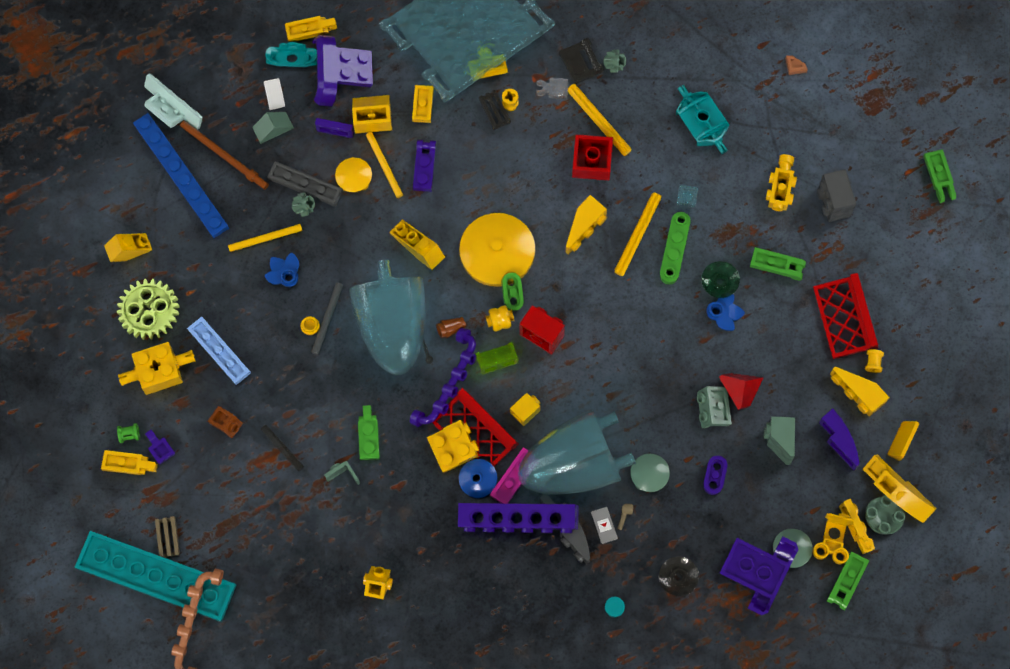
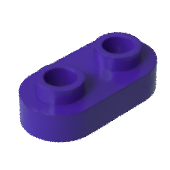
(715, 476)

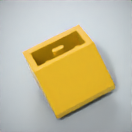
(371, 114)

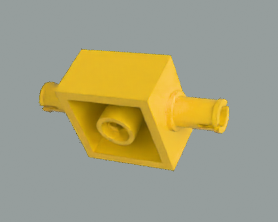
(167, 363)

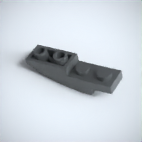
(575, 540)

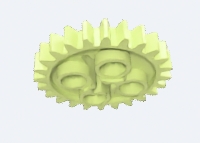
(135, 299)

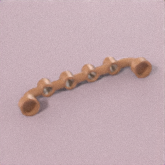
(190, 611)

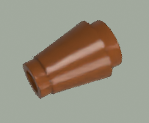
(450, 326)

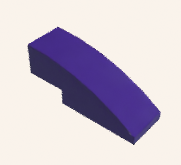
(840, 438)

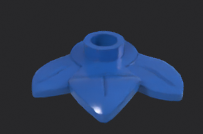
(281, 269)
(727, 313)

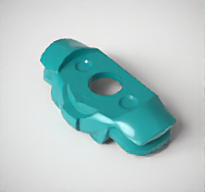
(278, 55)

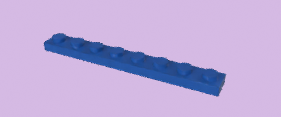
(181, 175)

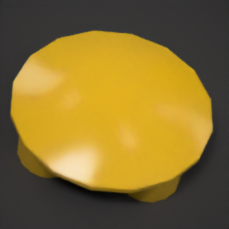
(353, 175)

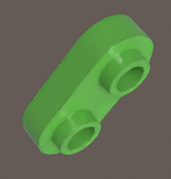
(514, 291)

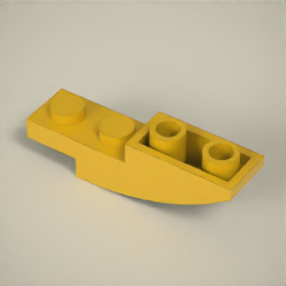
(898, 490)

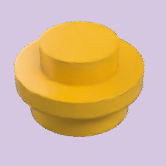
(310, 325)

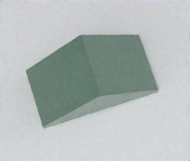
(272, 125)

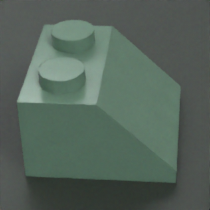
(781, 437)

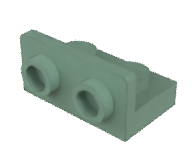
(713, 407)

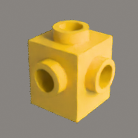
(377, 582)

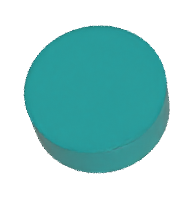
(614, 607)

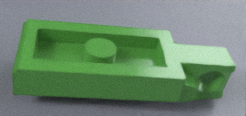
(368, 435)

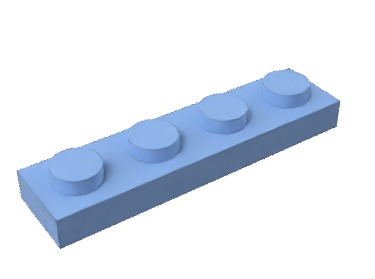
(219, 350)

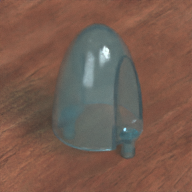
(391, 318)
(573, 458)

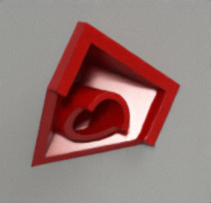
(741, 388)

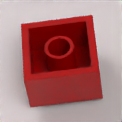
(592, 157)
(542, 329)

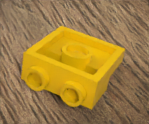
(453, 446)

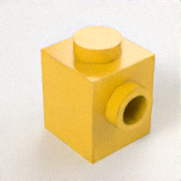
(525, 408)

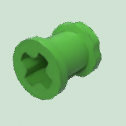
(128, 433)

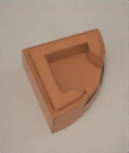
(795, 66)

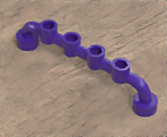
(449, 390)

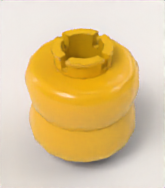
(500, 318)

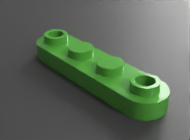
(675, 248)

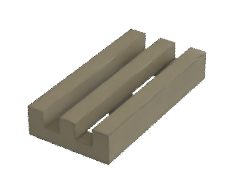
(165, 521)

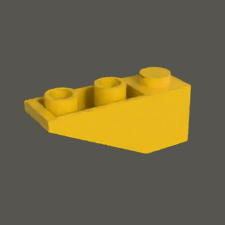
(587, 217)
(418, 244)
(863, 391)

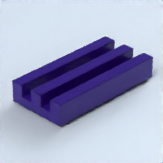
(334, 128)

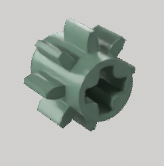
(614, 61)
(303, 204)

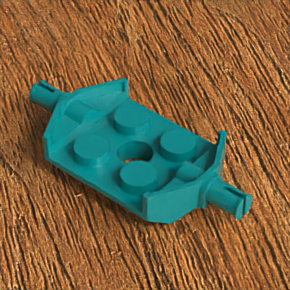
(708, 131)

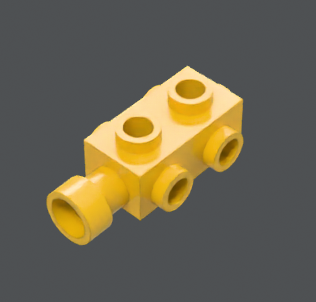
(782, 190)

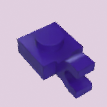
(160, 448)

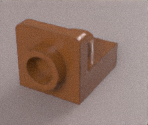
(225, 421)

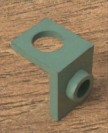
(338, 469)

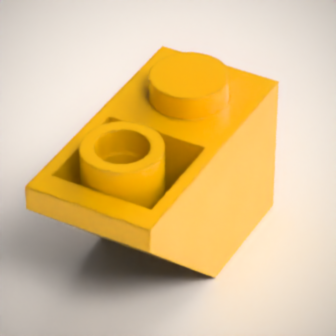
(127, 246)

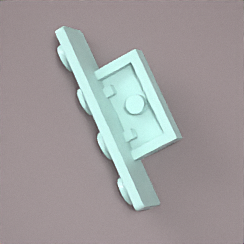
(168, 105)

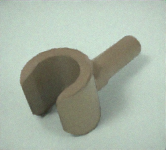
(626, 509)

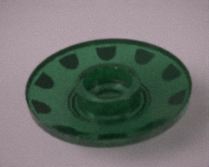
(722, 271)

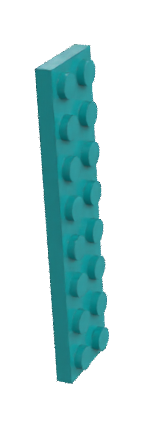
(151, 575)

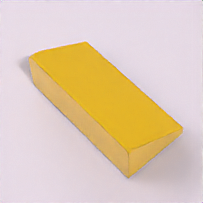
(903, 439)

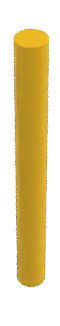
(387, 171)
(265, 237)

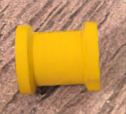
(510, 94)
(874, 361)

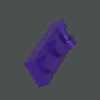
(424, 166)

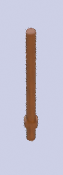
(251, 175)

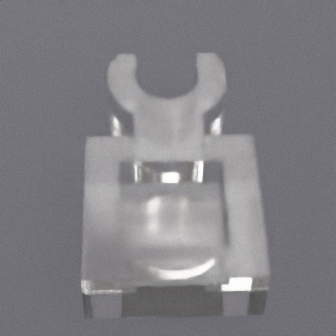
(556, 88)

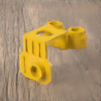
(830, 545)

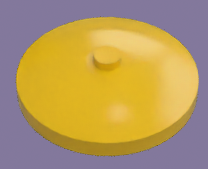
(495, 247)

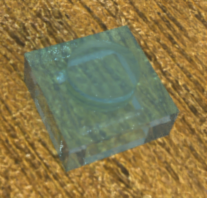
(687, 196)

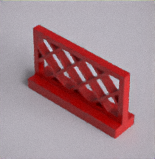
(862, 316)
(487, 420)

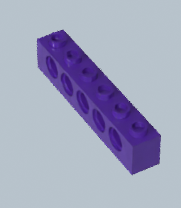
(468, 511)

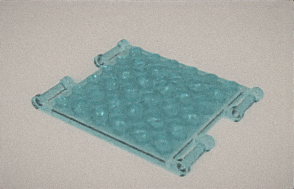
(465, 36)

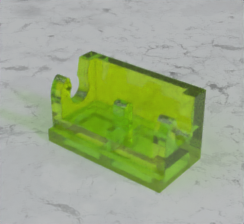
(497, 358)

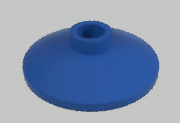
(487, 480)

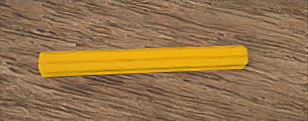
(599, 119)
(637, 234)

